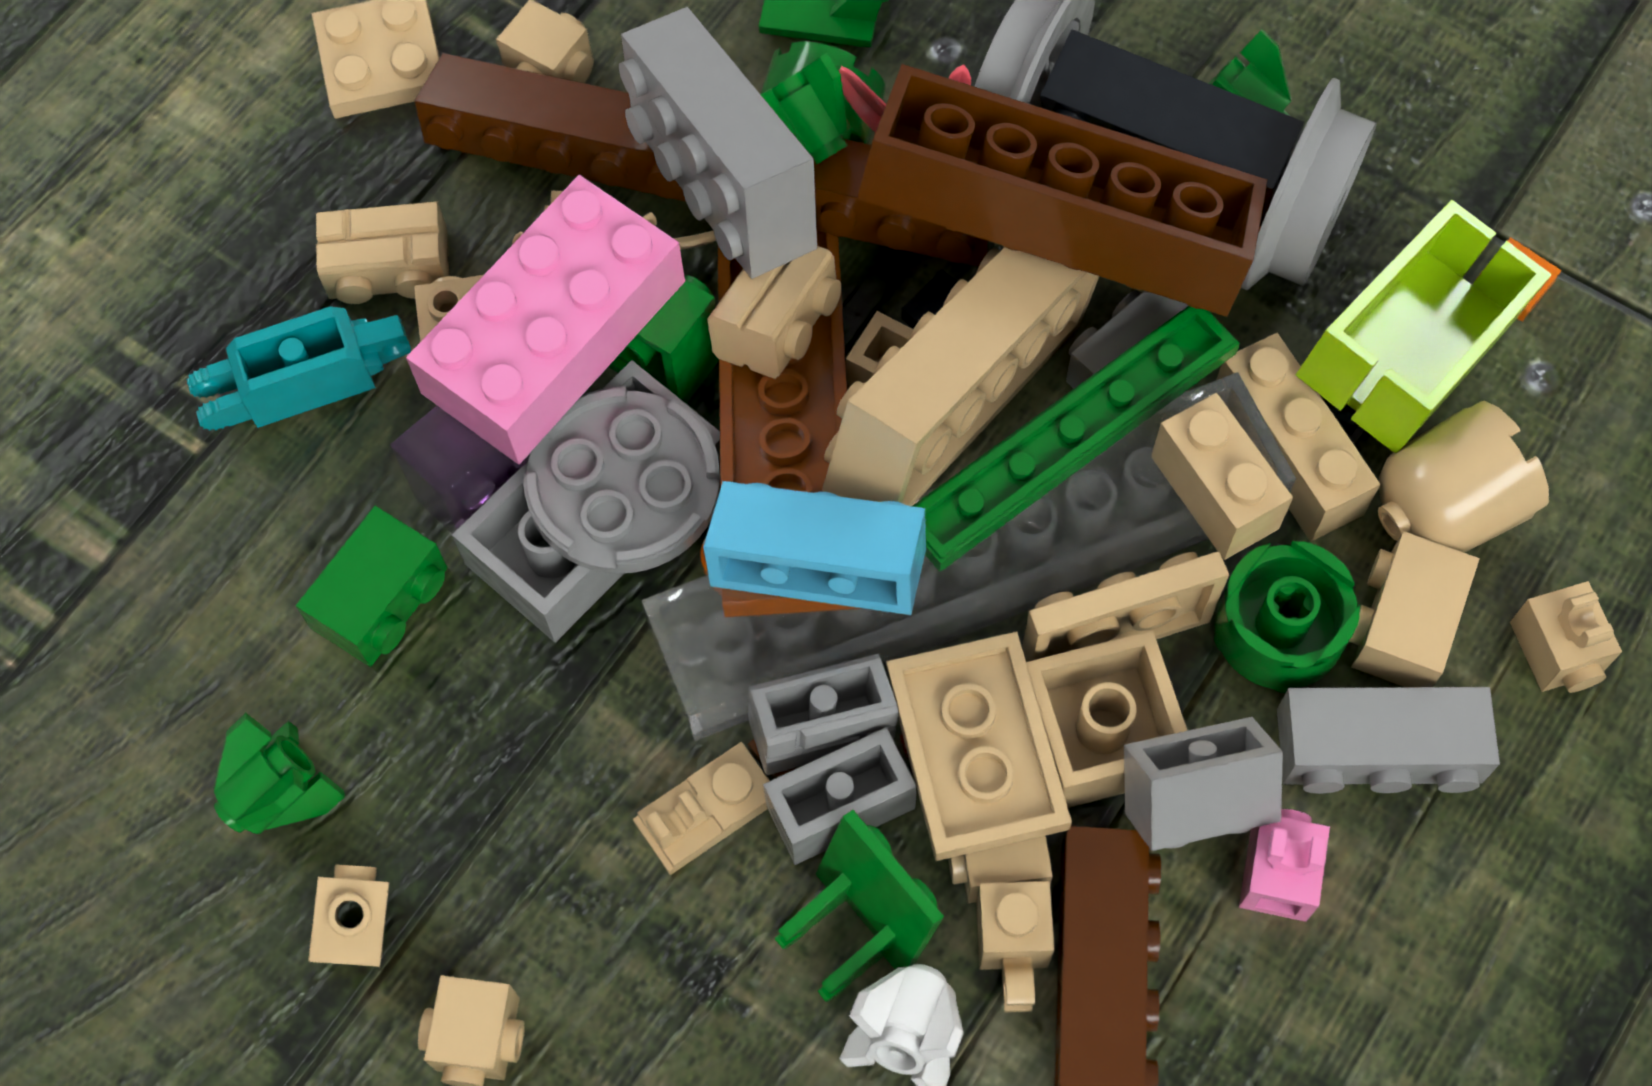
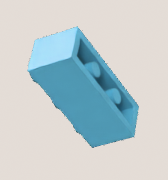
(816, 547)

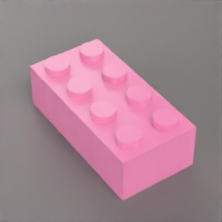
(547, 318)

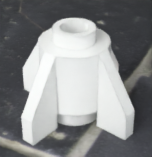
(906, 1025)

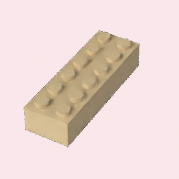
(953, 376)

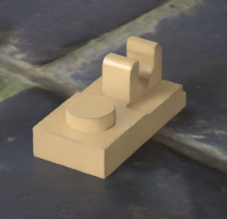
(704, 808)

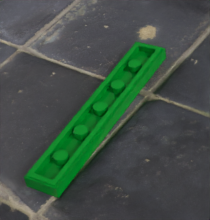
(1072, 432)

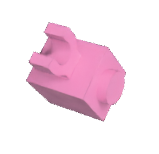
(1285, 867)

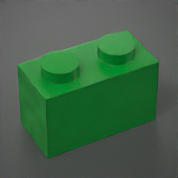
(373, 587)

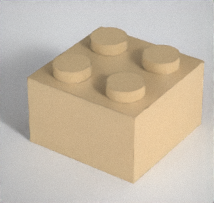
(1099, 702)

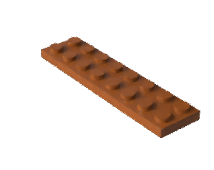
(782, 425)

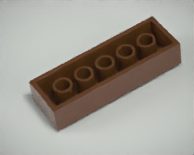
(1064, 190)

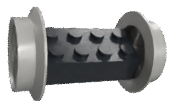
(1052, 63)

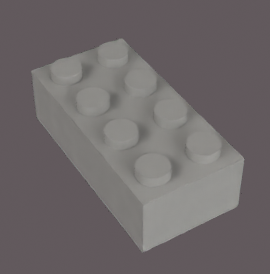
(719, 142)
(520, 565)

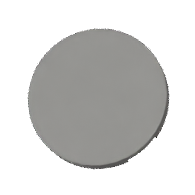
(623, 481)

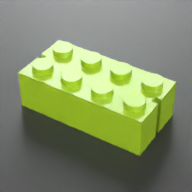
(1421, 327)

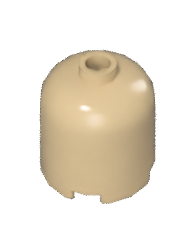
(1462, 481)

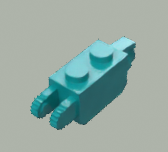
(296, 367)

